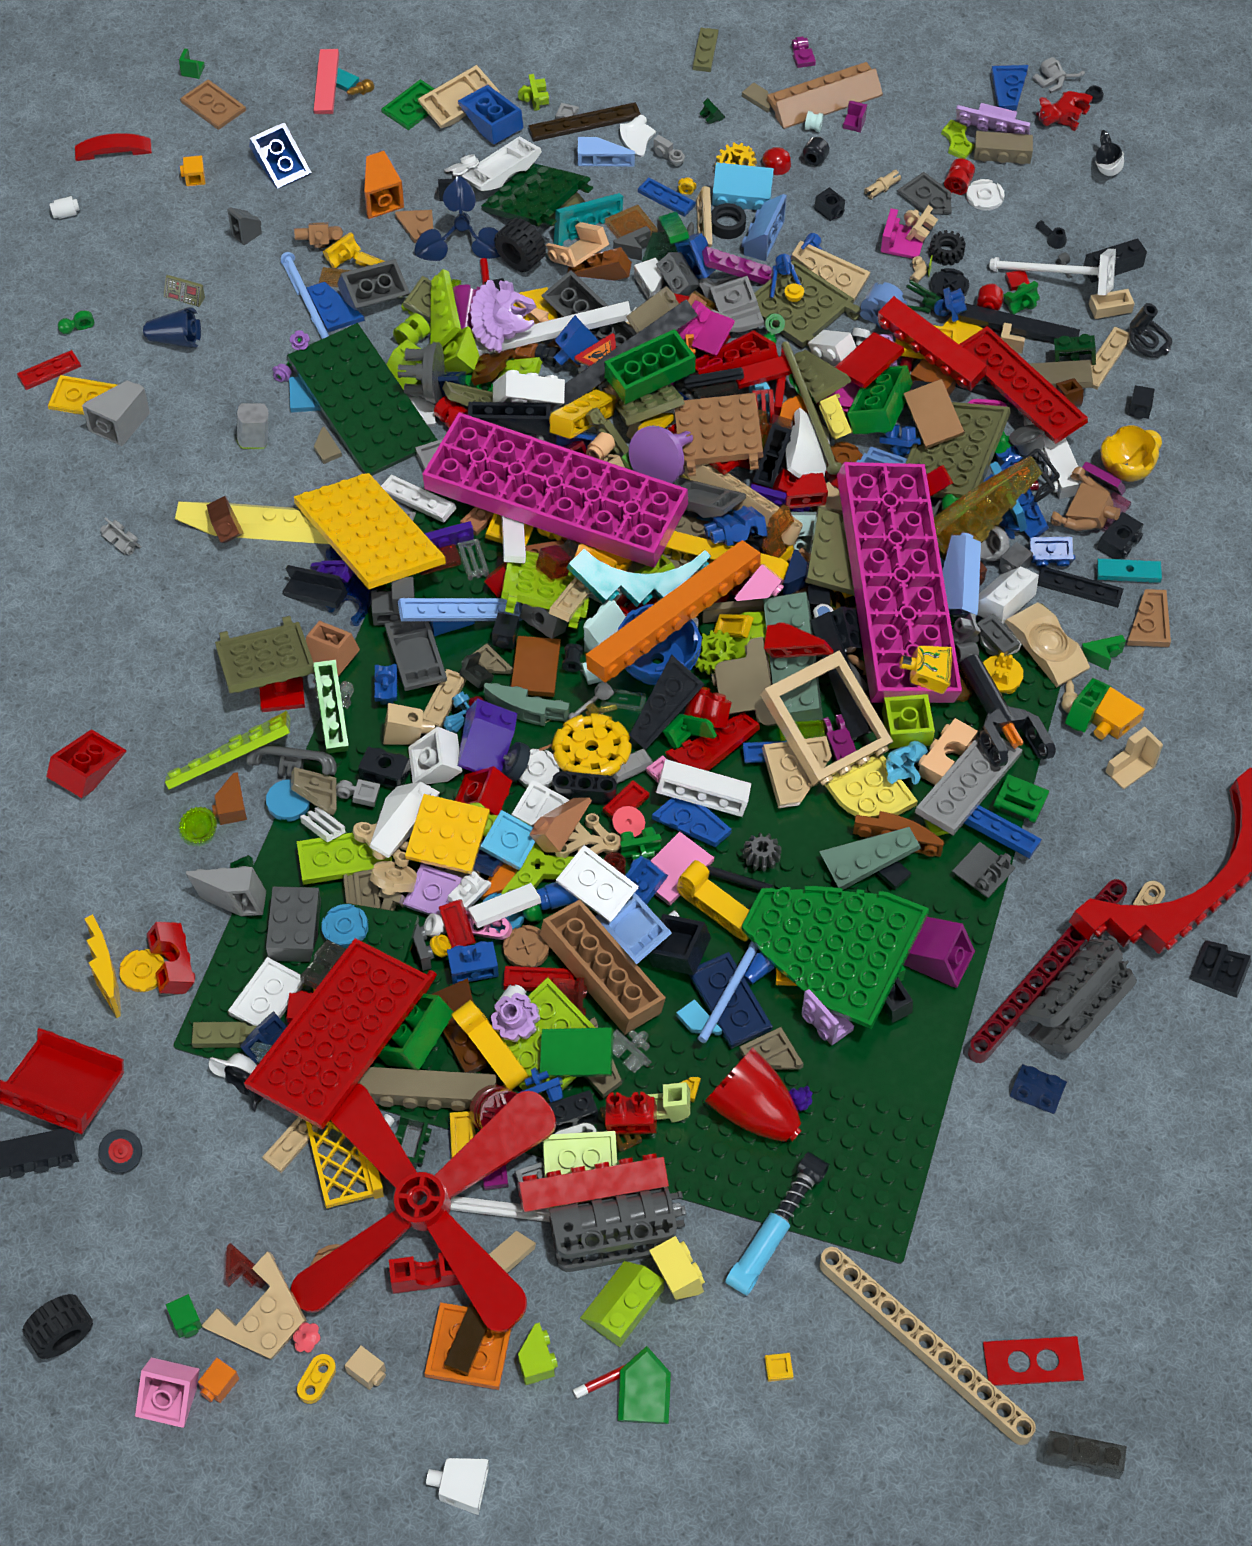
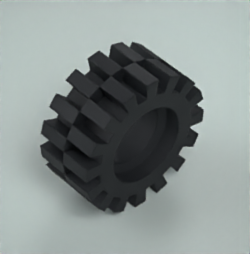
(947, 239)

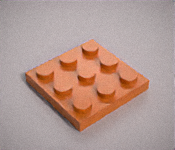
(490, 1359)

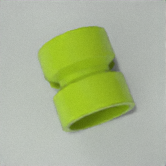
(413, 328)

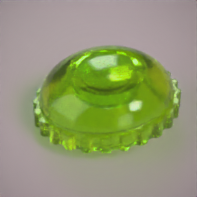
(200, 822)

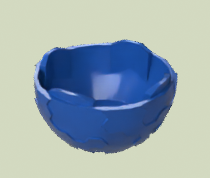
(682, 644)

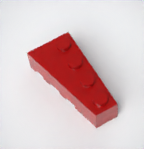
(738, 353)

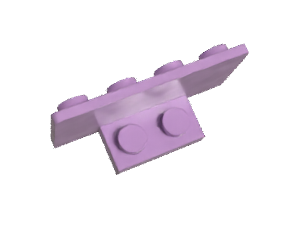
(992, 118)

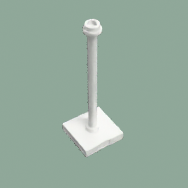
(1104, 271)

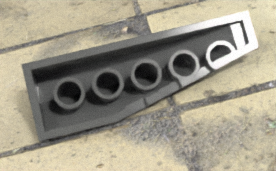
(573, 296)

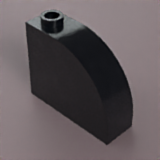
(773, 450)

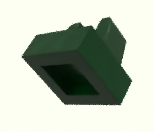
(711, 110)

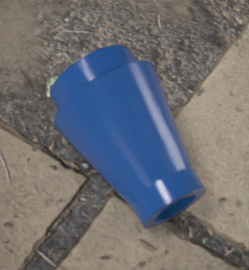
(758, 968)

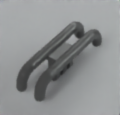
(292, 758)

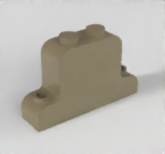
(745, 680)

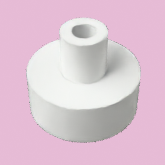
(860, 334)
(434, 925)

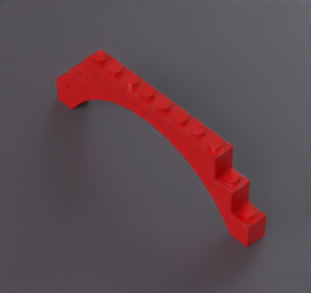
(1165, 922)

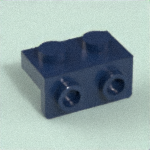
(1038, 1088)

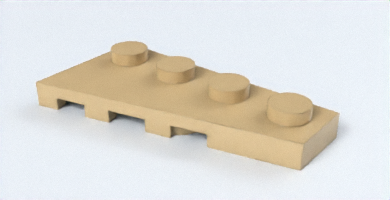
(833, 269)

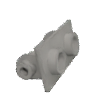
(126, 541)

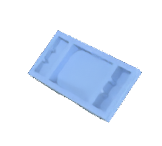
(636, 929)

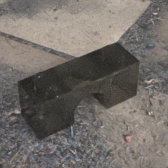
(1069, 1450)

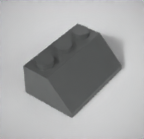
(372, 284)

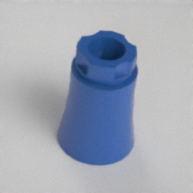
(555, 896)

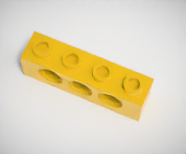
(571, 418)

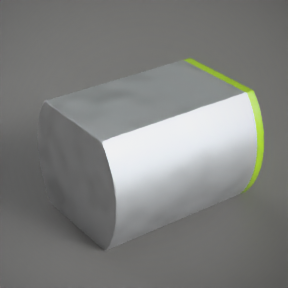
(252, 425)

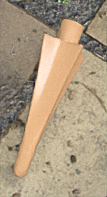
(536, 314)

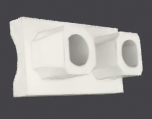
(469, 890)

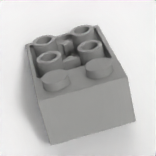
(231, 889)

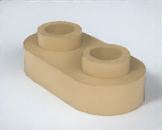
(1150, 887)

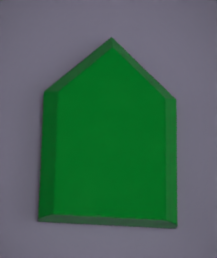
(644, 1390)

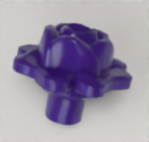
(801, 1097)

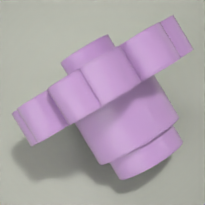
(515, 1017)

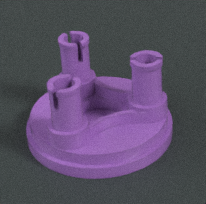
(658, 452)

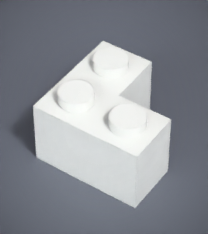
(832, 346)

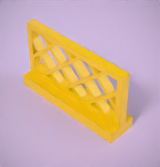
(370, 1172)

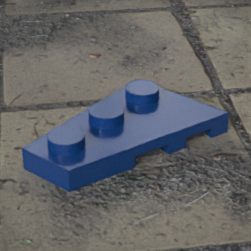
(692, 820)

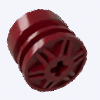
(488, 1103)

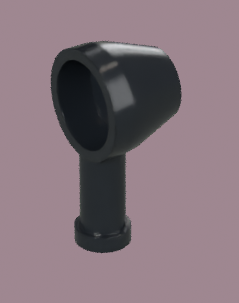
(1056, 238)

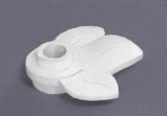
(467, 162)

